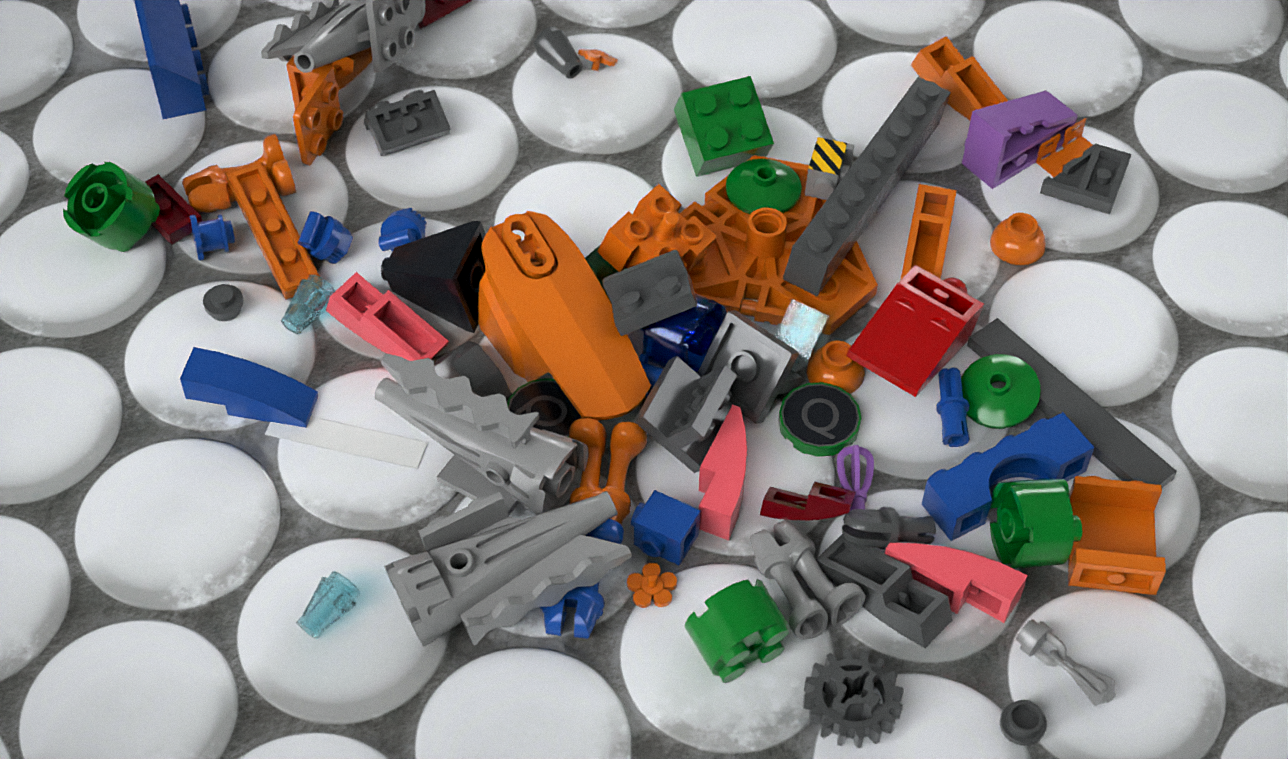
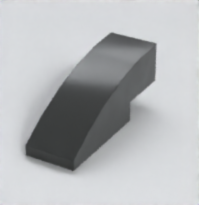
(889, 590)

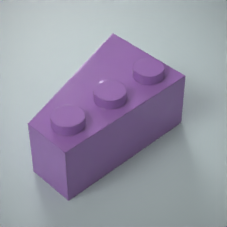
(1009, 134)

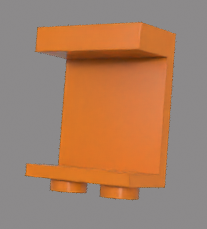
(1117, 536)

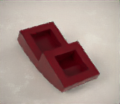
(821, 503)

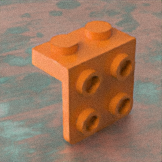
(316, 108)

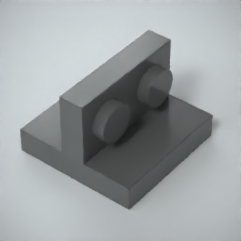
(757, 359)
(687, 410)

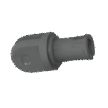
(885, 526)

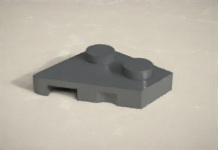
(1090, 179)

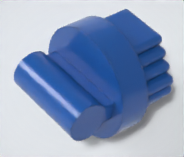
(401, 228)
(325, 237)

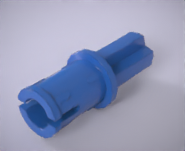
(952, 408)

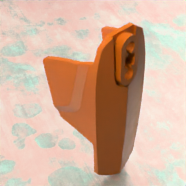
(556, 318)

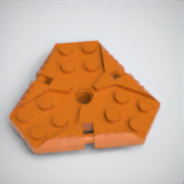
(753, 255)

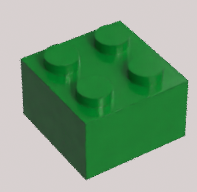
(723, 125)

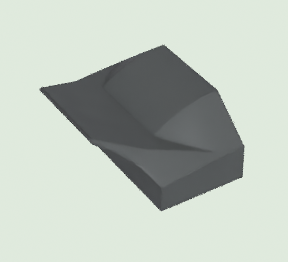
(475, 364)

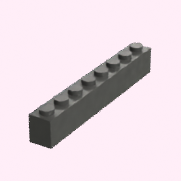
(865, 187)

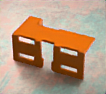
(1055, 162)

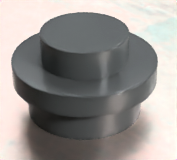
(223, 302)
(1023, 723)

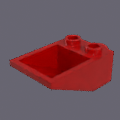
(917, 330)

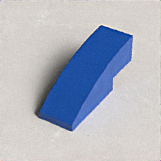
(247, 388)

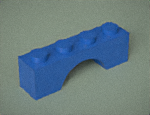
(962, 497)

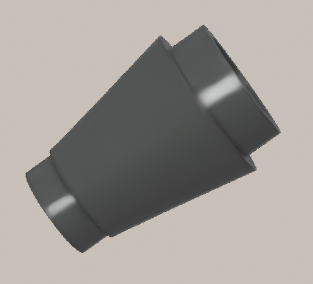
(557, 50)

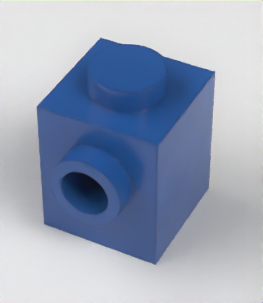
(665, 527)

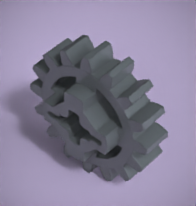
(861, 714)

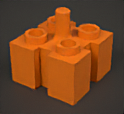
(654, 231)

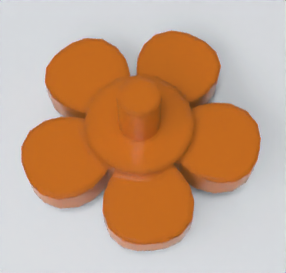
(598, 57)
(652, 586)

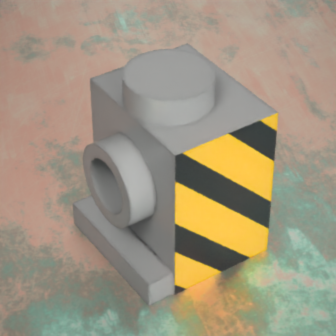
(827, 167)

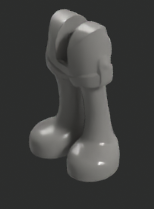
(796, 554)

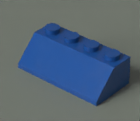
(171, 57)

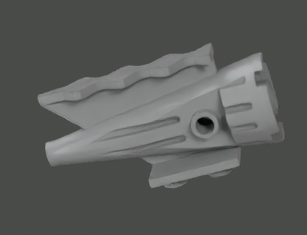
(346, 29)
(489, 443)
(498, 567)

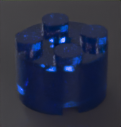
(684, 334)

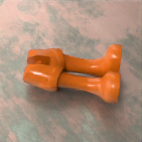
(210, 189)
(625, 444)

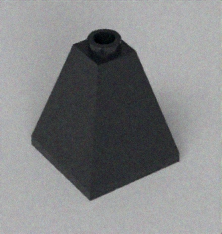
(441, 273)

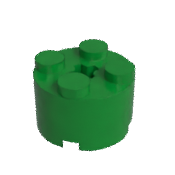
(109, 206)
(1034, 523)
(738, 629)

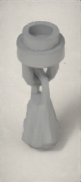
(1095, 685)

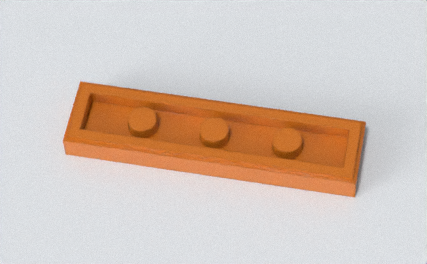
(271, 227)

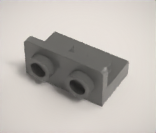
(407, 121)
(650, 292)

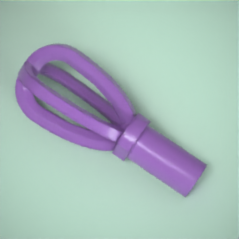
(861, 494)

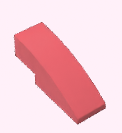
(384, 321)
(724, 477)
(963, 577)

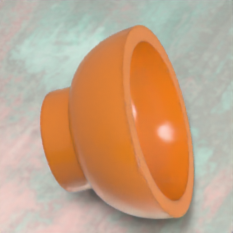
(1018, 240)
(833, 367)

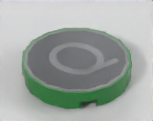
(547, 399)
(819, 419)

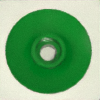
(763, 185)
(1000, 406)

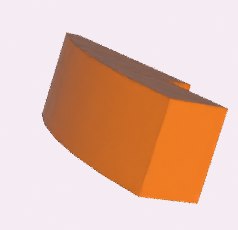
(965, 79)
(929, 229)

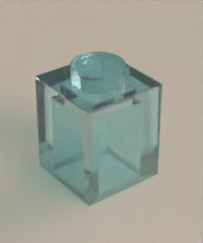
(802, 329)

